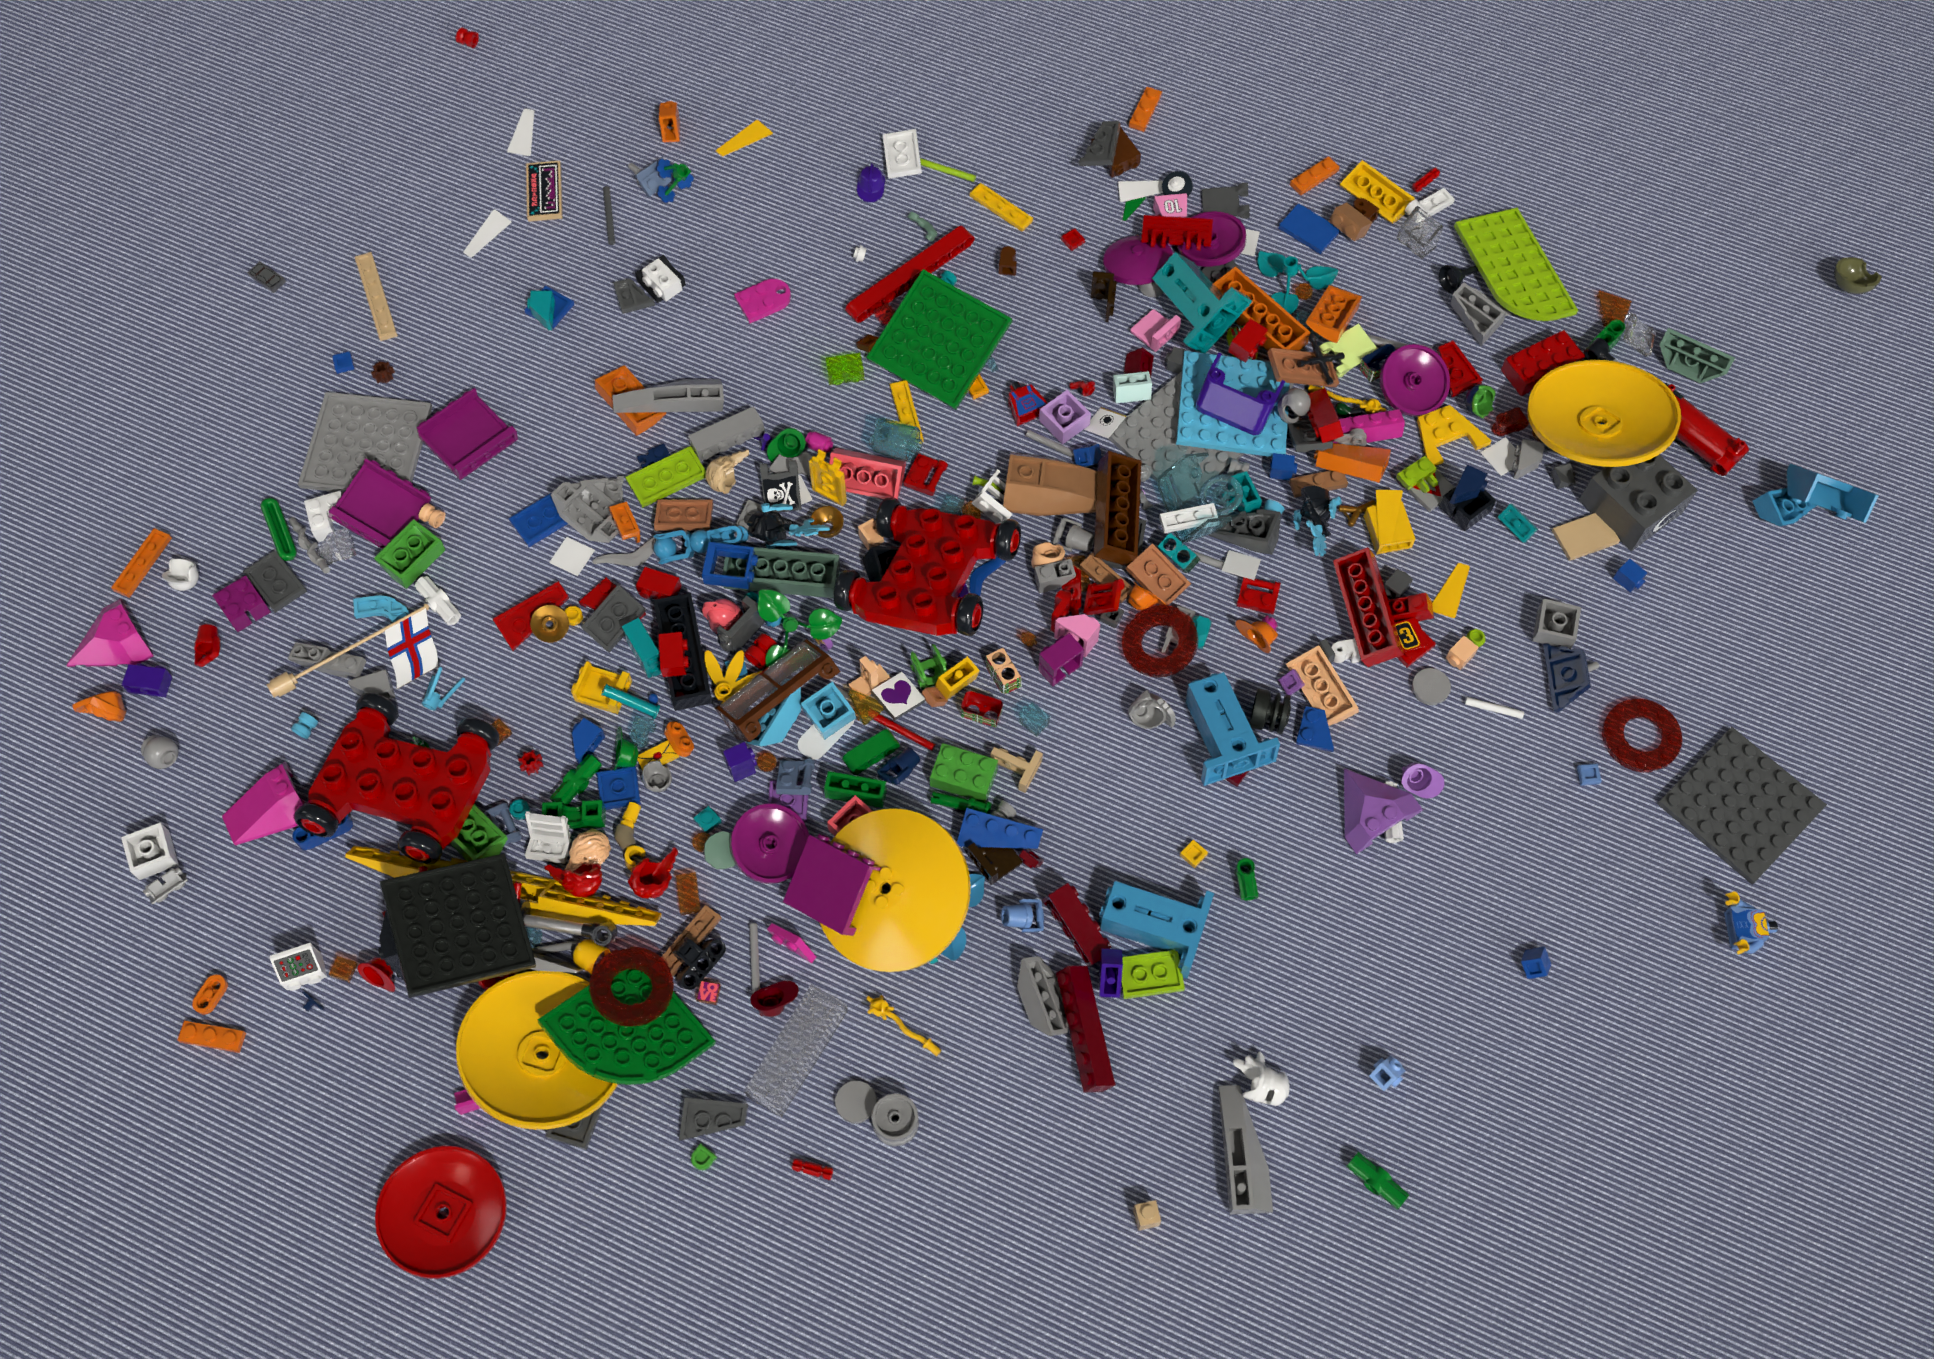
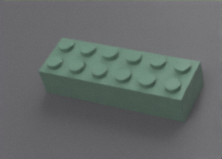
(789, 572)

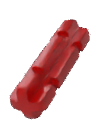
(1425, 179)
(812, 1168)

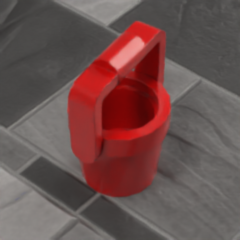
(206, 644)

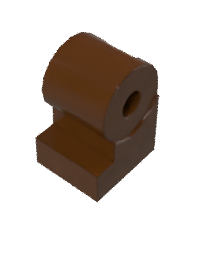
(1366, 208)
(1008, 261)

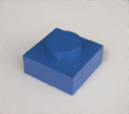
(343, 362)

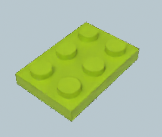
(1151, 974)

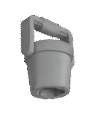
(1076, 538)

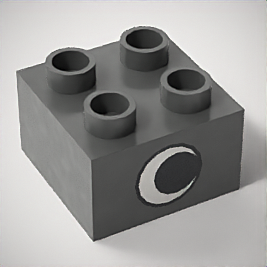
(1638, 498)

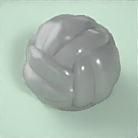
(1146, 472)

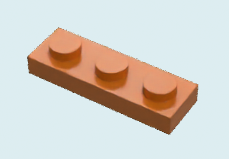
(1145, 109)
(1314, 176)
(211, 1036)

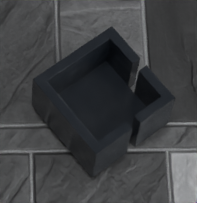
(1469, 511)

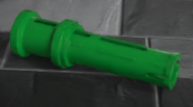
(960, 803)

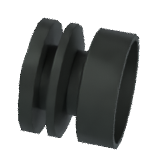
(1270, 711)

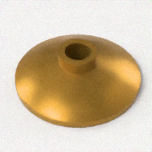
(556, 616)

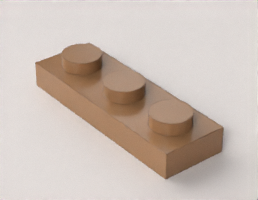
(1328, 480)
(1102, 573)

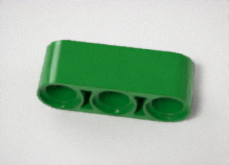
(1611, 333)
(871, 751)

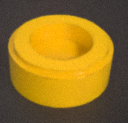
(574, 615)

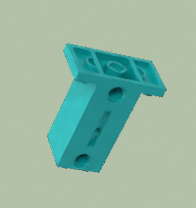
(1200, 301)

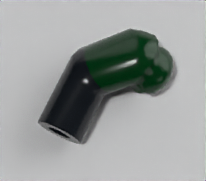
(1346, 412)

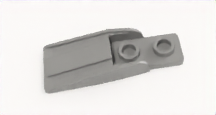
(546, 963)

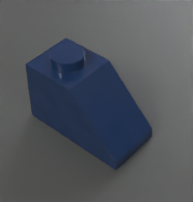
(1470, 485)

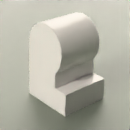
(1346, 650)

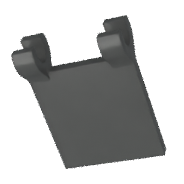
(1226, 200)

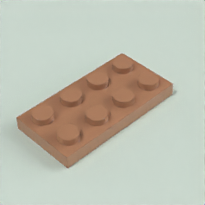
(1285, 368)

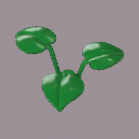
(773, 606)

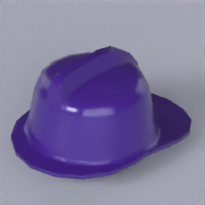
(870, 184)

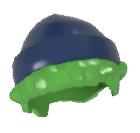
(1480, 400)

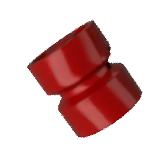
(757, 653)

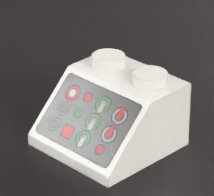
(299, 966)

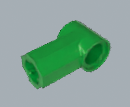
(1246, 881)

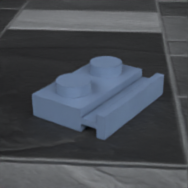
(650, 179)

